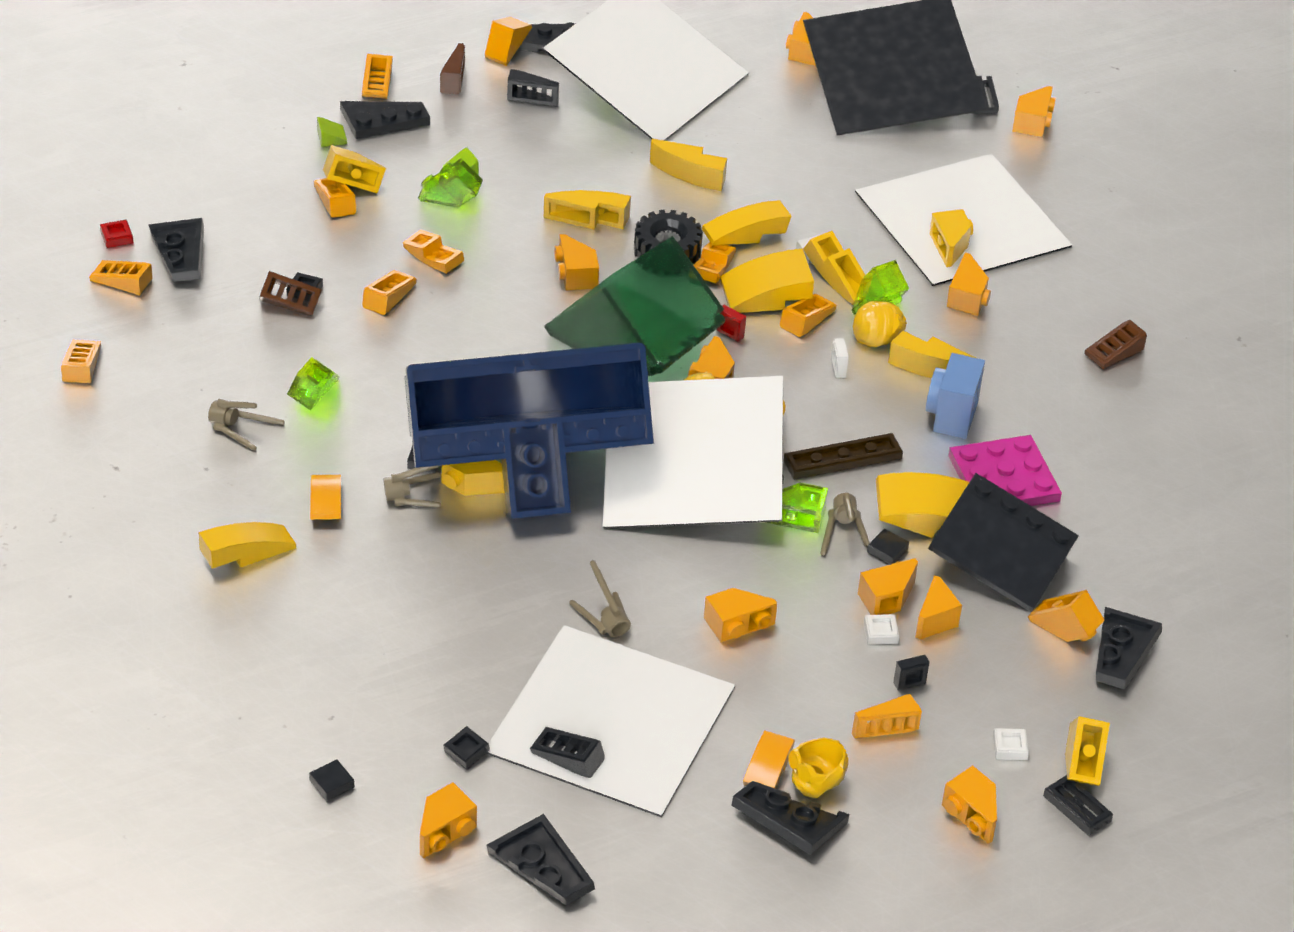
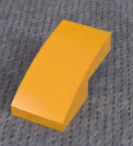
(429, 250)
(714, 261)
(325, 497)
(769, 759)

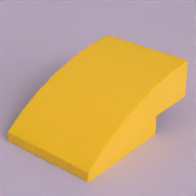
(768, 282)
(917, 500)

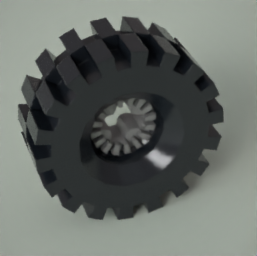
(661, 226)

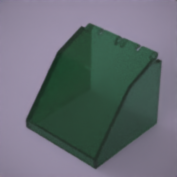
(647, 302)

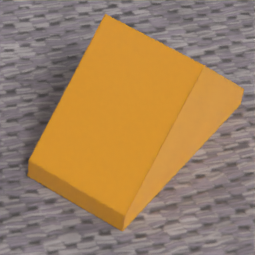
(505, 39)
(939, 611)

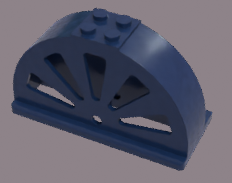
(529, 415)

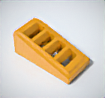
(377, 63)
(336, 197)
(123, 275)
(384, 294)
(806, 314)
(80, 361)
(887, 718)

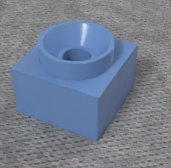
(955, 395)

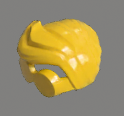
(878, 323)
(818, 766)

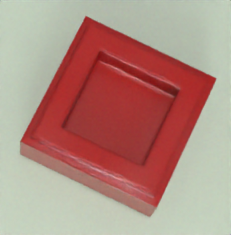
(116, 233)
(734, 325)

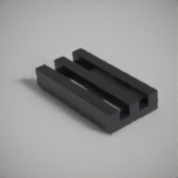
(988, 83)
(1074, 806)

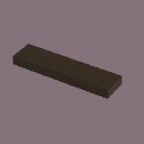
(843, 456)

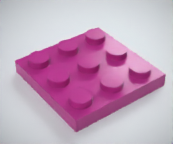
(1010, 464)

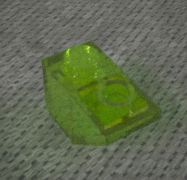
(451, 186)
(881, 284)
(312, 383)

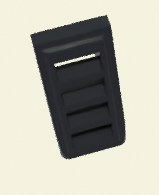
(523, 94)
(584, 762)

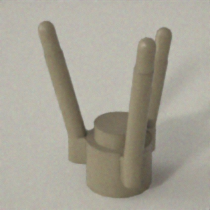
(225, 413)
(398, 487)
(845, 512)
(613, 616)

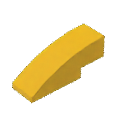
(689, 164)
(588, 208)
(748, 223)
(835, 265)
(920, 356)
(244, 543)

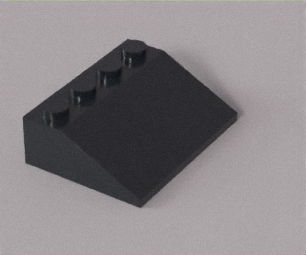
(1003, 542)

